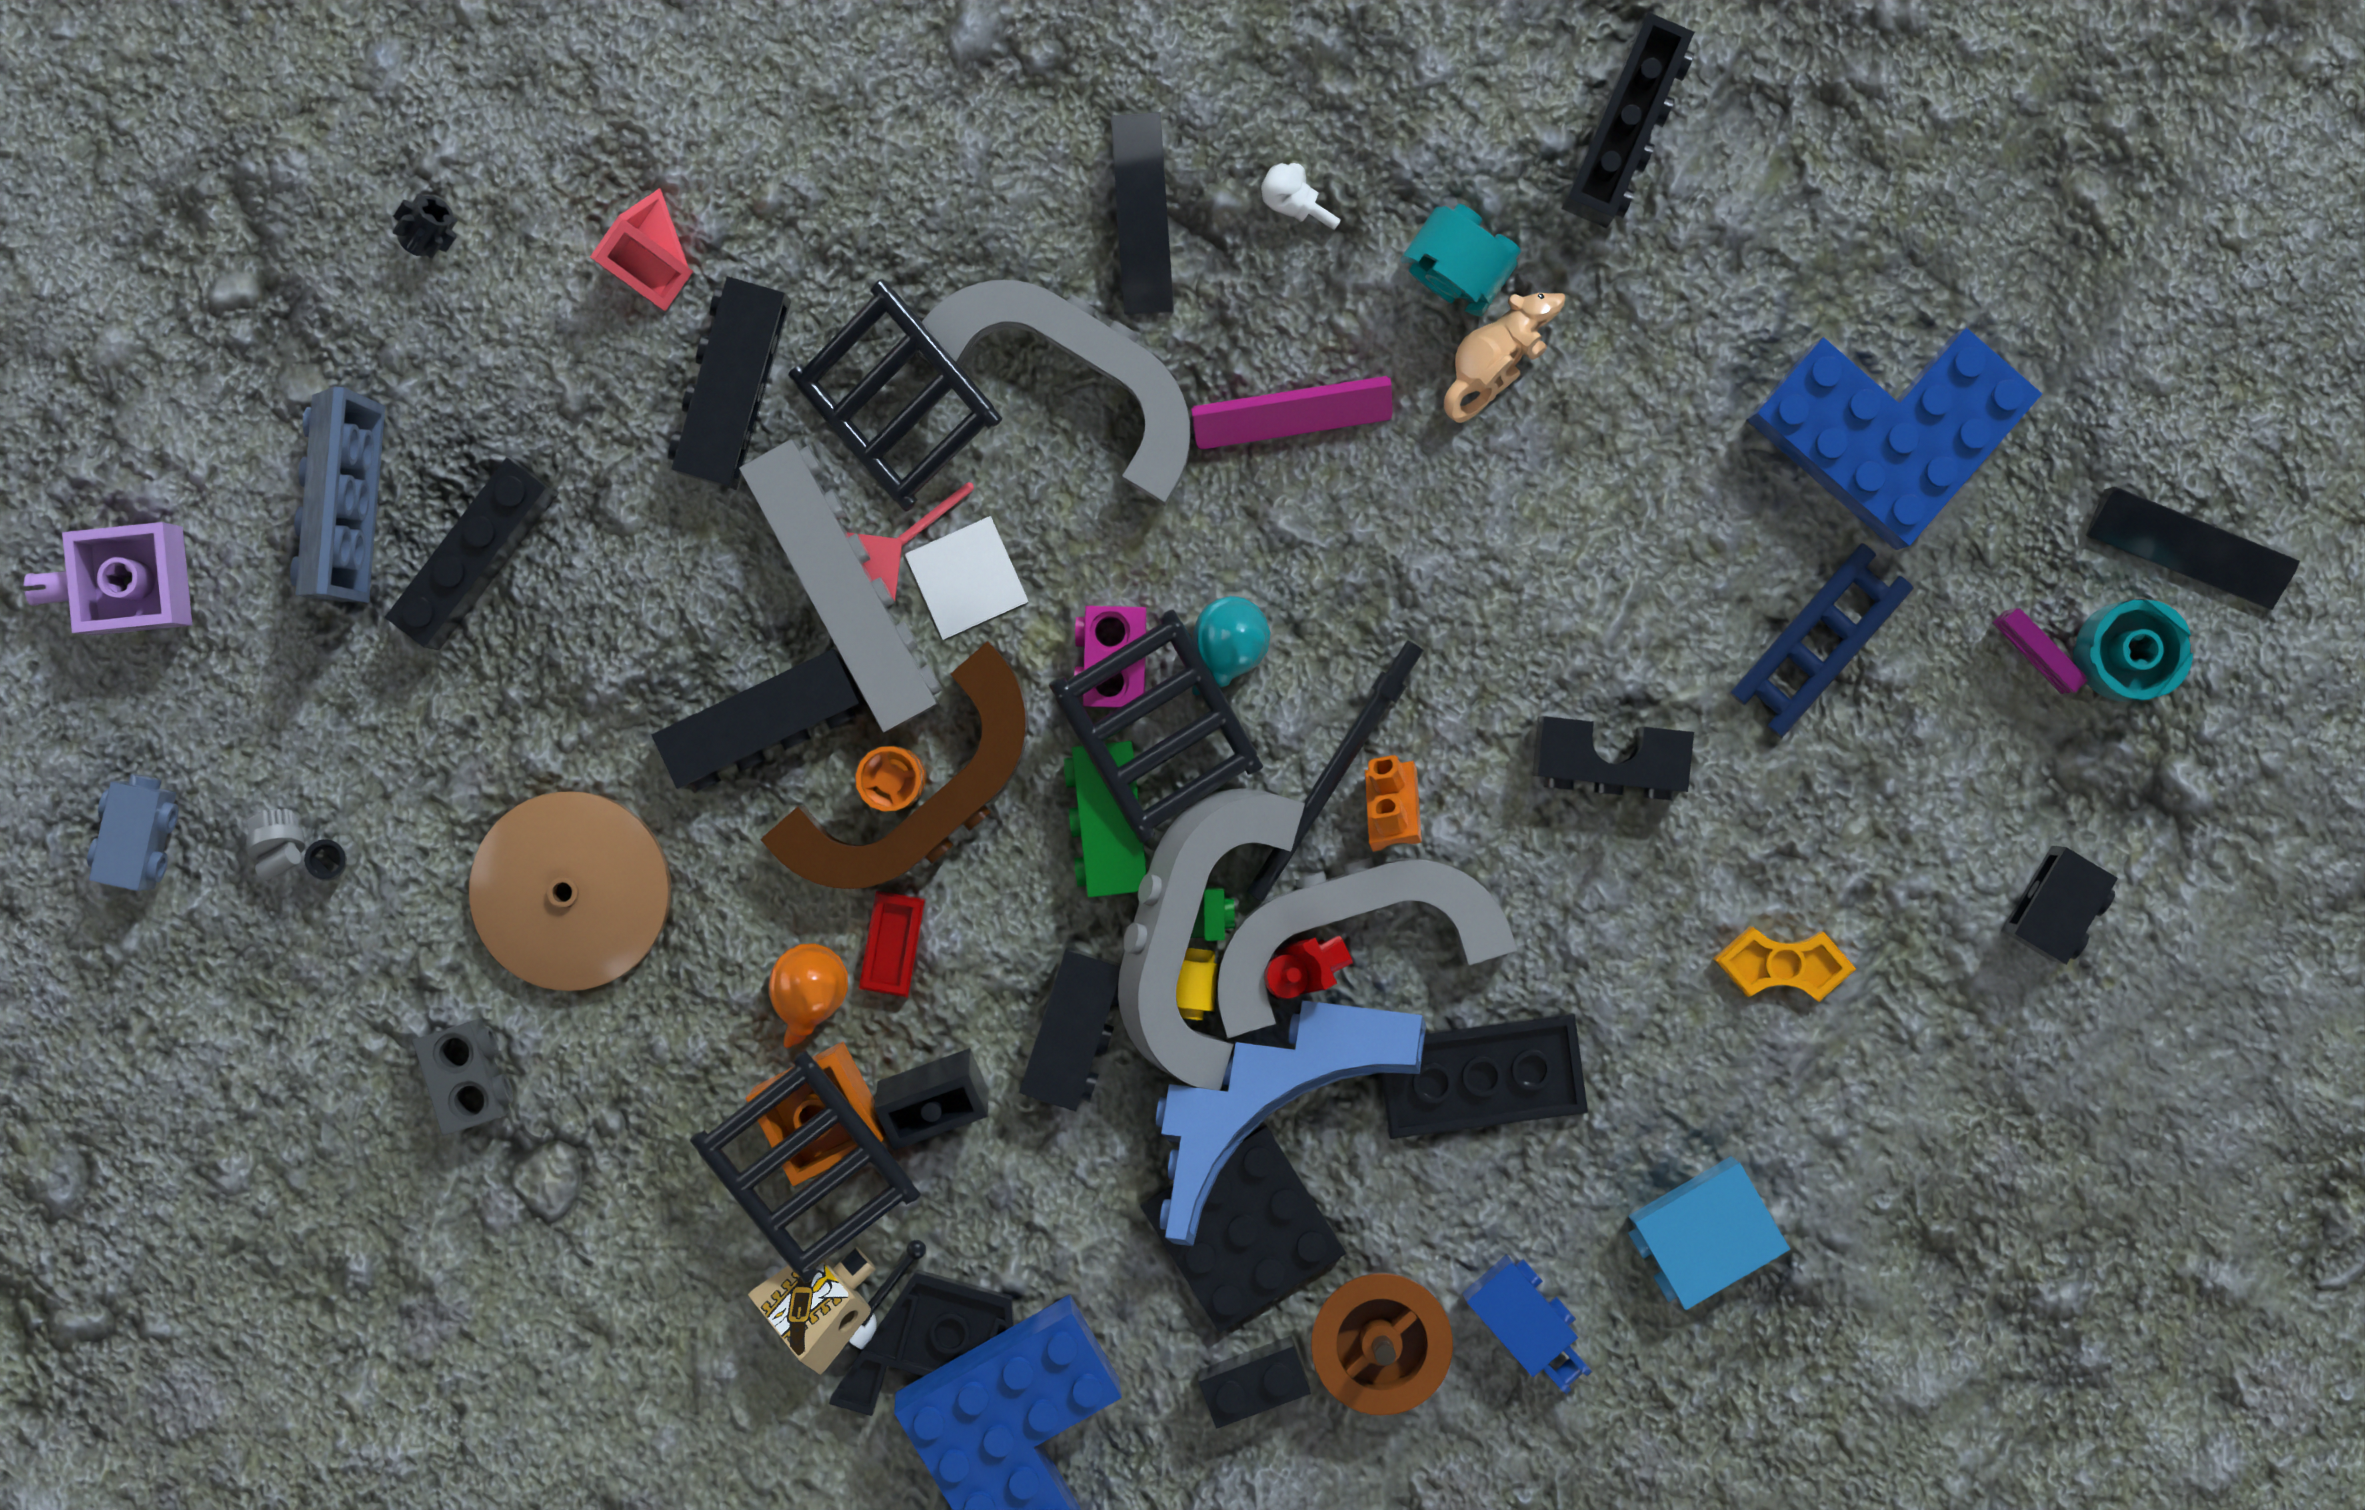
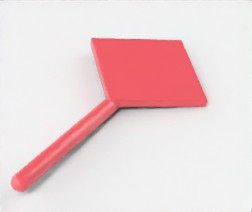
(886, 551)

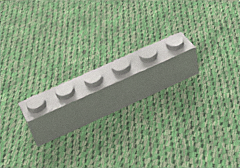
(840, 585)

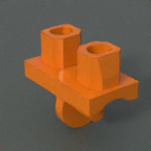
(1392, 802)

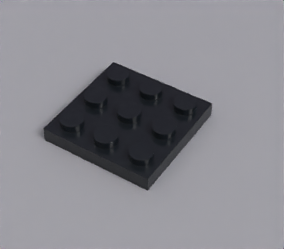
(1253, 1233)

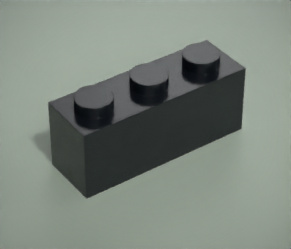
(1073, 1031)

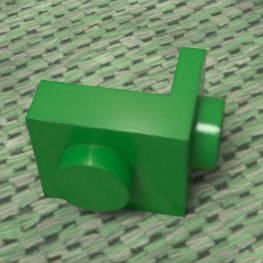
(1214, 915)

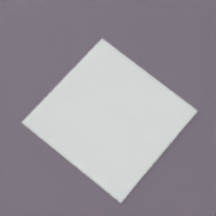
(966, 577)

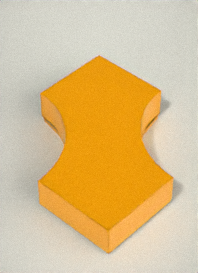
(1759, 963)

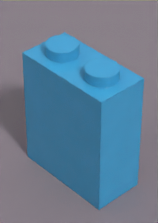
(1706, 1234)

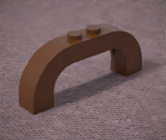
(825, 860)

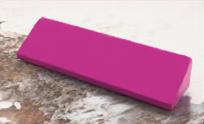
(1292, 412)

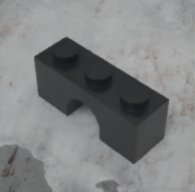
(1657, 762)

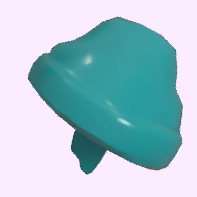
(1231, 638)

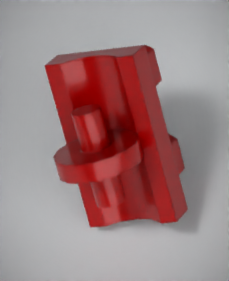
(1306, 967)

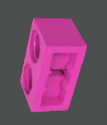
(1086, 636)

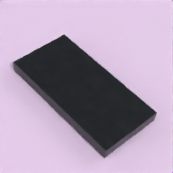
(1489, 1077)

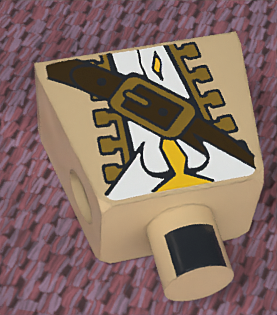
(817, 1315)

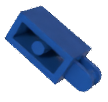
(1526, 1320)

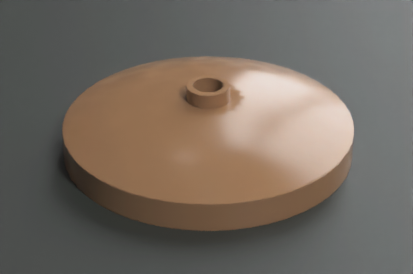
(615, 882)

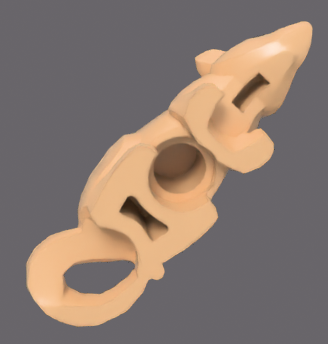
(1490, 354)

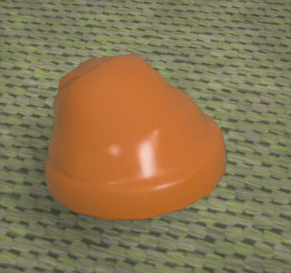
(806, 989)

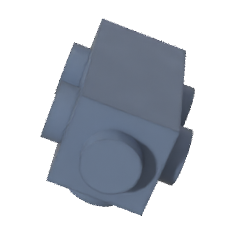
(133, 833)

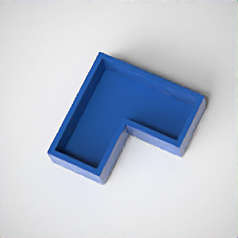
(1891, 456)
(994, 1406)

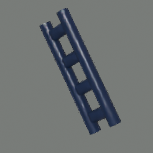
(1821, 608)

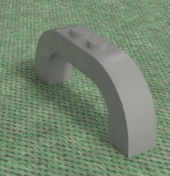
(1111, 351)
(1363, 888)
(1166, 917)

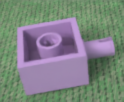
(96, 573)

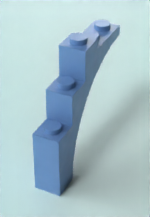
(1211, 1124)

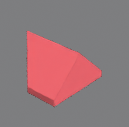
(645, 251)

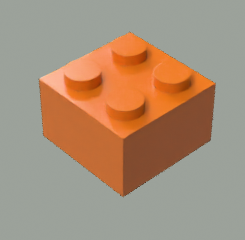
(805, 1104)

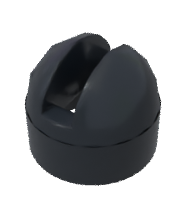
(334, 853)

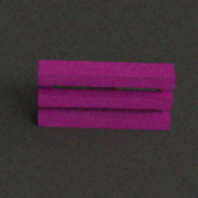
(2040, 650)

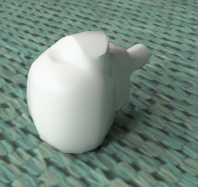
(1288, 194)

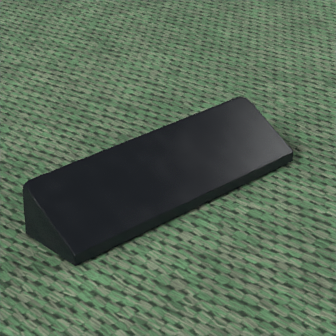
(2191, 547)

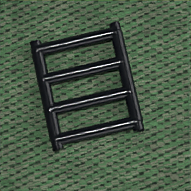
(949, 377)
(1093, 735)
(773, 1223)

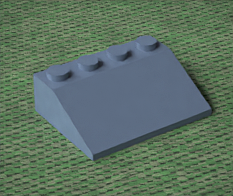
(339, 496)

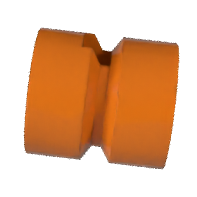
(891, 778)

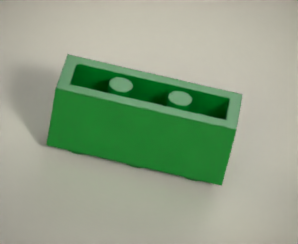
(1111, 852)

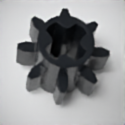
(425, 226)

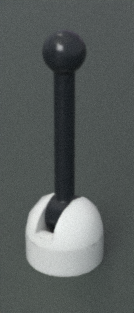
(915, 1250)

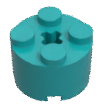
(1461, 258)
(2161, 647)

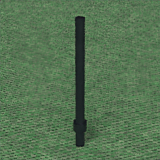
(1387, 689)

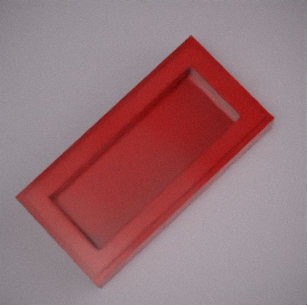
(892, 943)

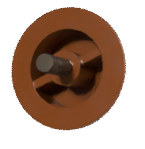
(1381, 1344)

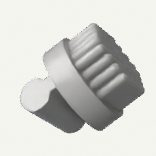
(274, 842)

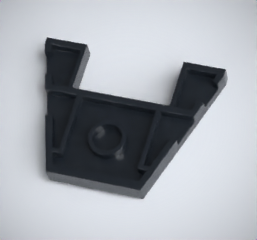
(922, 1331)

